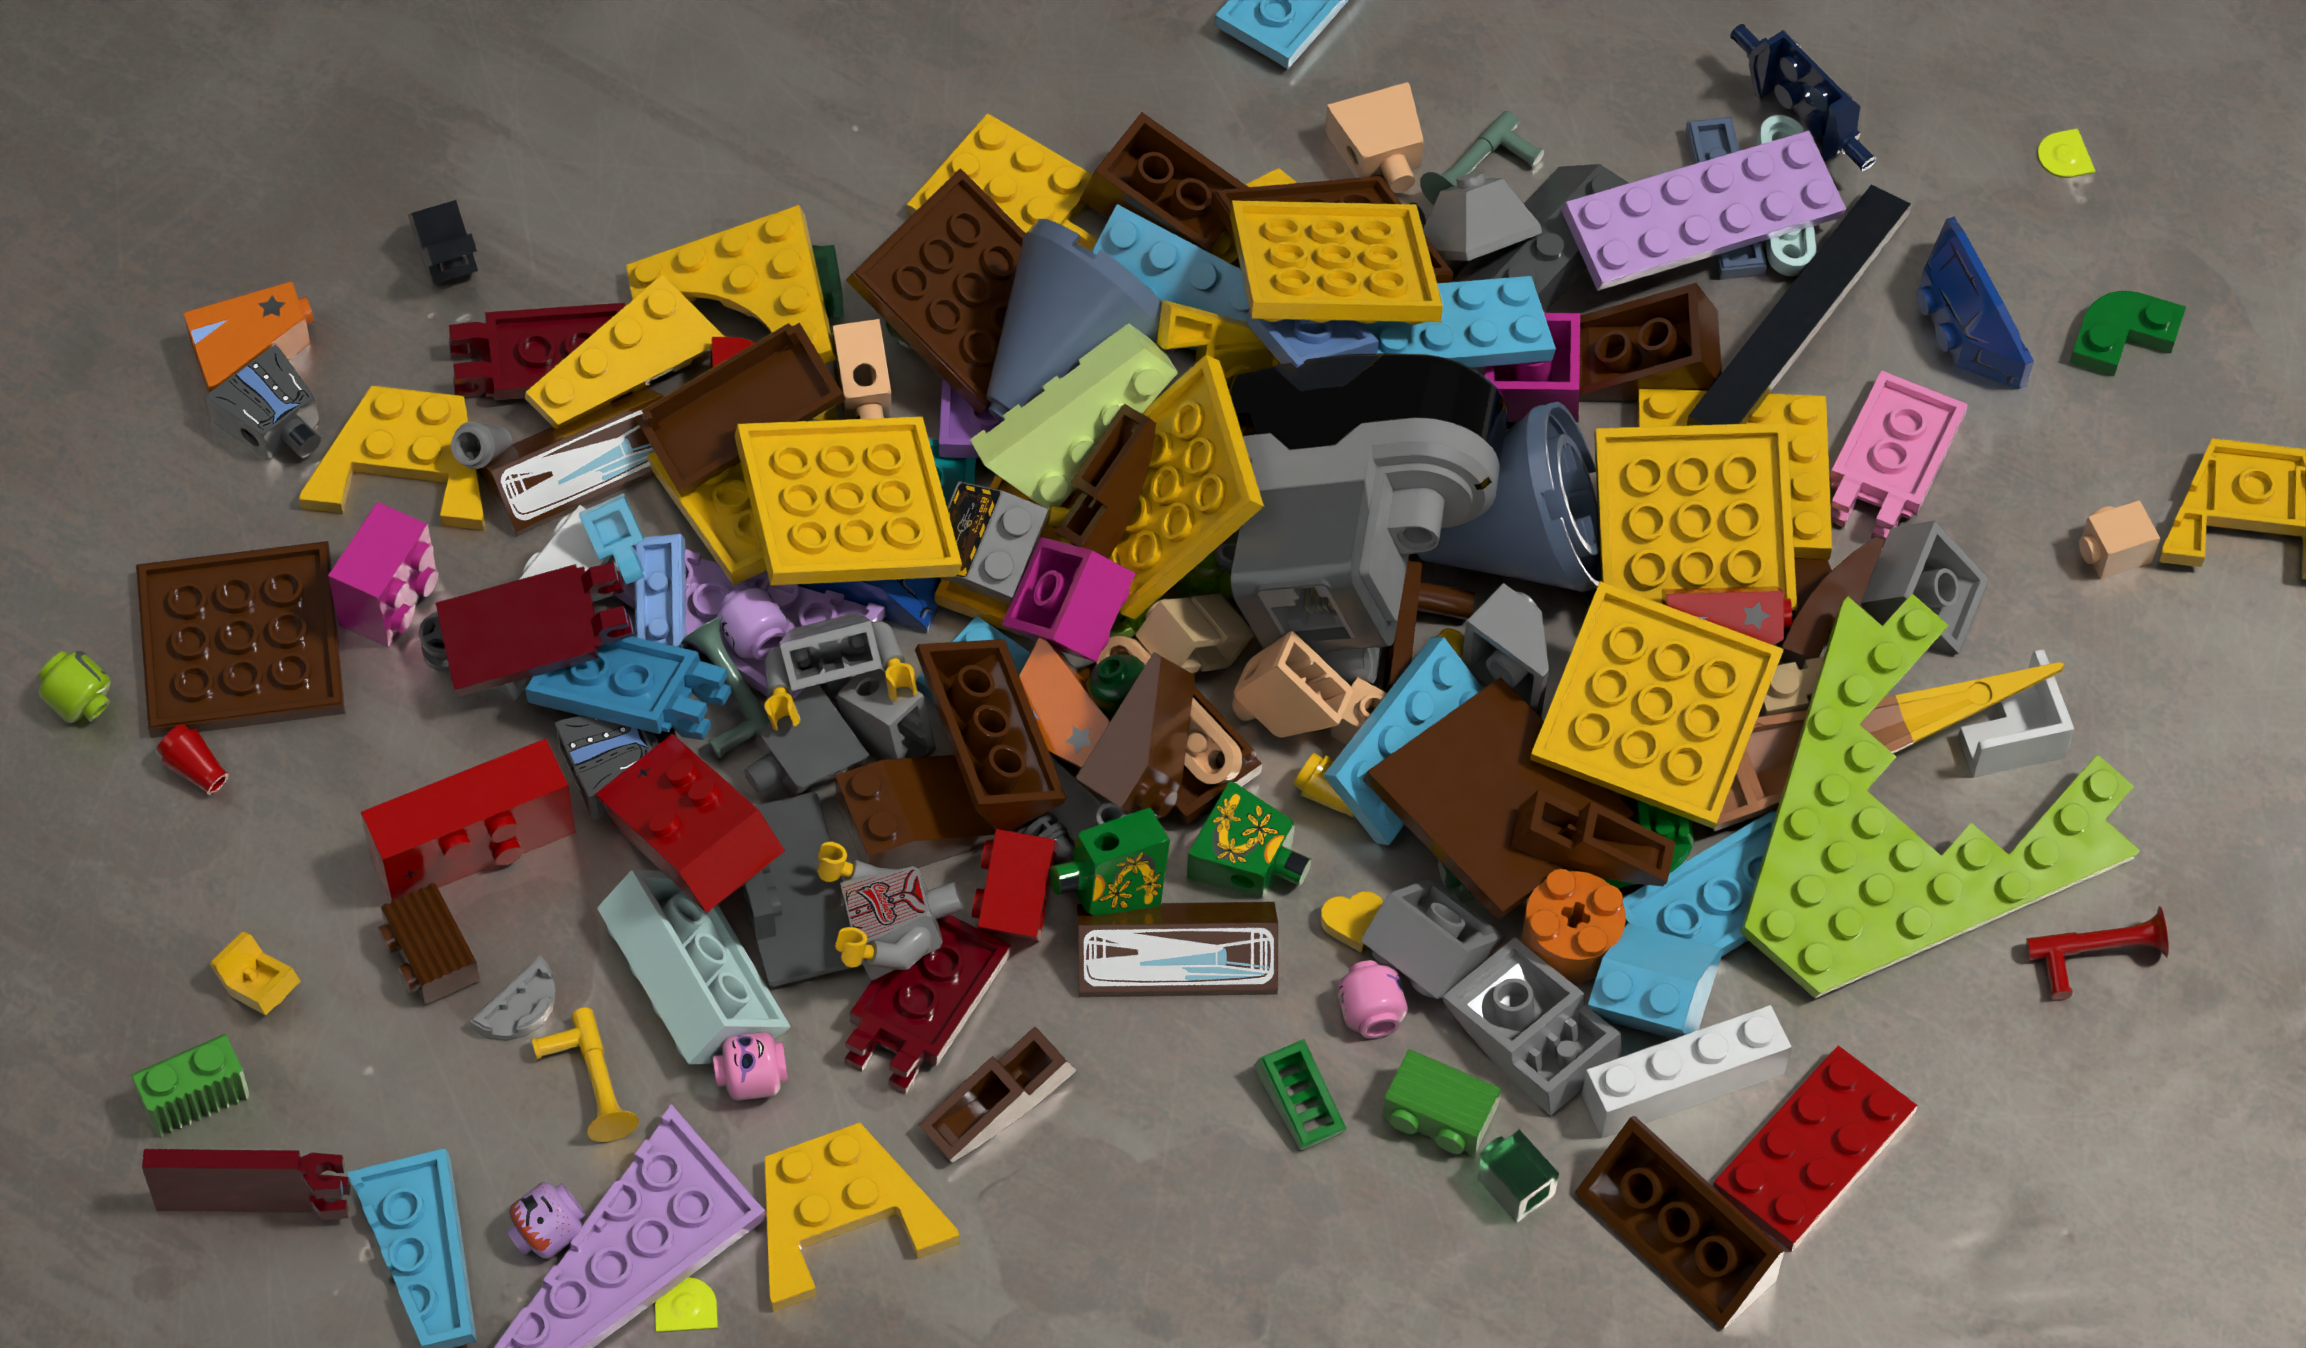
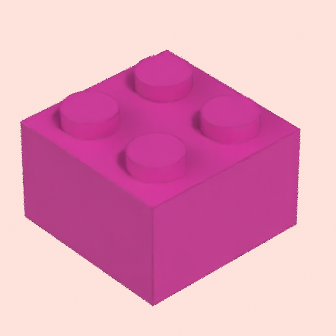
(1545, 381)
(383, 575)
(1069, 598)

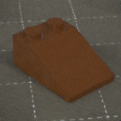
(1161, 182)
(1650, 344)
(1145, 744)
(910, 811)

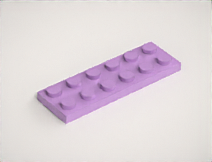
(1703, 210)

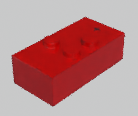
(469, 821)
(690, 822)

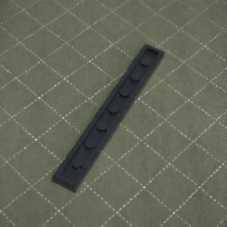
(1802, 310)

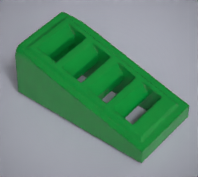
(1300, 1055)

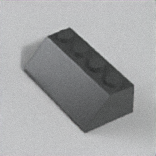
(1552, 255)

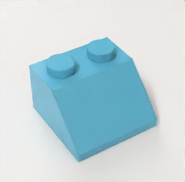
(1655, 982)

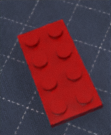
(1815, 1148)

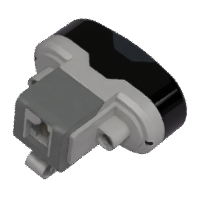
(1353, 477)

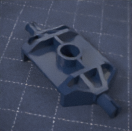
(1807, 90)

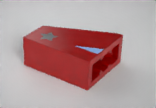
(1747, 610)

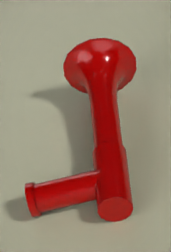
(2055, 947)

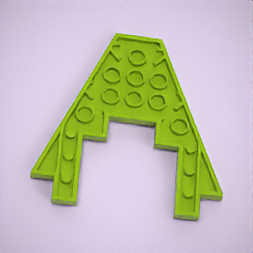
(1850, 881)

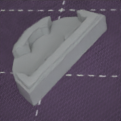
(519, 1006)

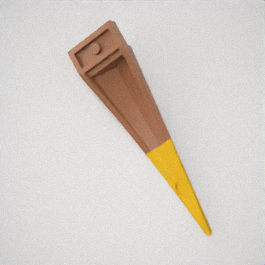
(1894, 722)

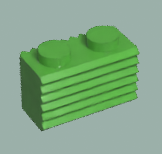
(190, 1085)
(1440, 1103)

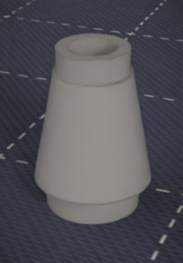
(479, 444)

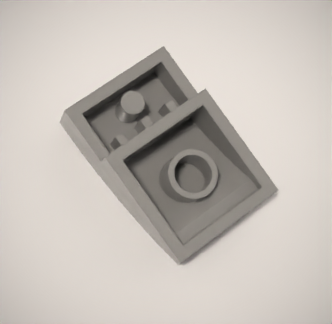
(1533, 1024)

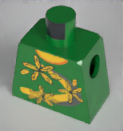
(1245, 846)
(1116, 865)

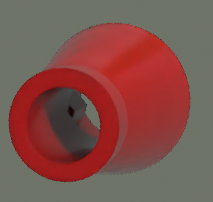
(190, 757)

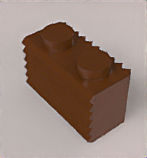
(429, 944)

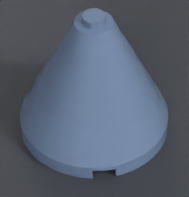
(1060, 311)
(1542, 513)

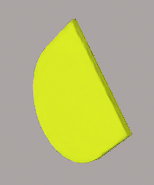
(2065, 154)
(687, 1307)

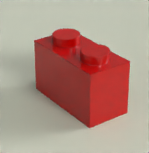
(1015, 884)

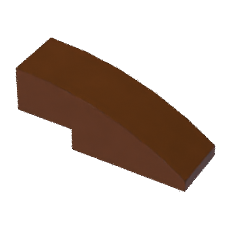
(1110, 483)
(1818, 611)
(1592, 841)
(997, 1095)

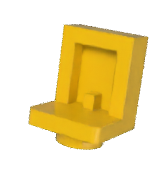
(253, 975)

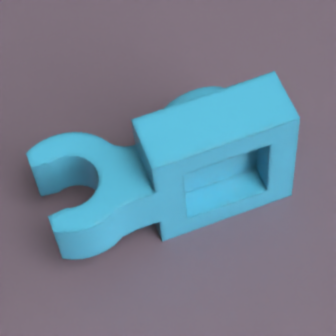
(615, 531)

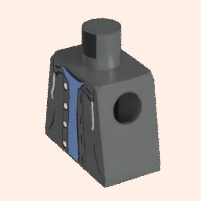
(267, 407)
(600, 752)

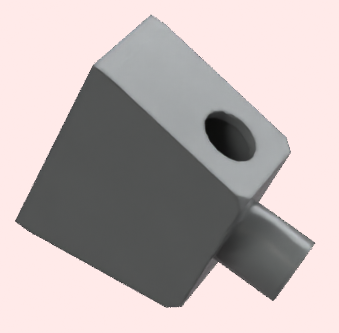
(805, 753)

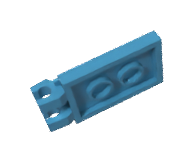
(637, 687)

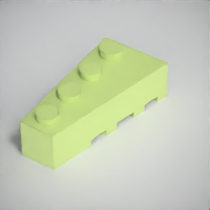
(1056, 431)

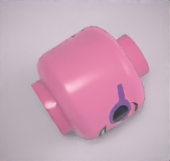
(1372, 999)
(751, 1066)

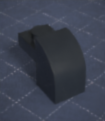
(443, 242)

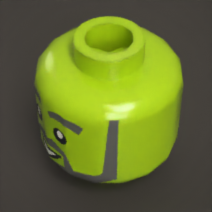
(74, 686)

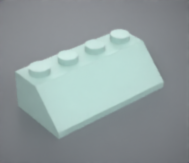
(689, 965)

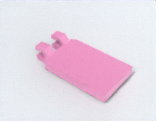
(1894, 451)

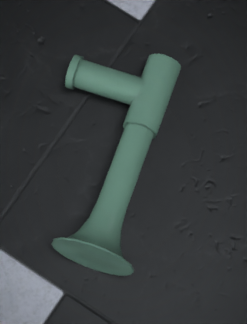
(1497, 133)
(756, 718)

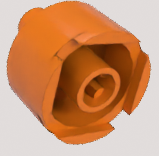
(1573, 923)

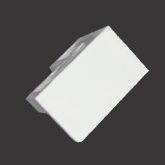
(2030, 729)

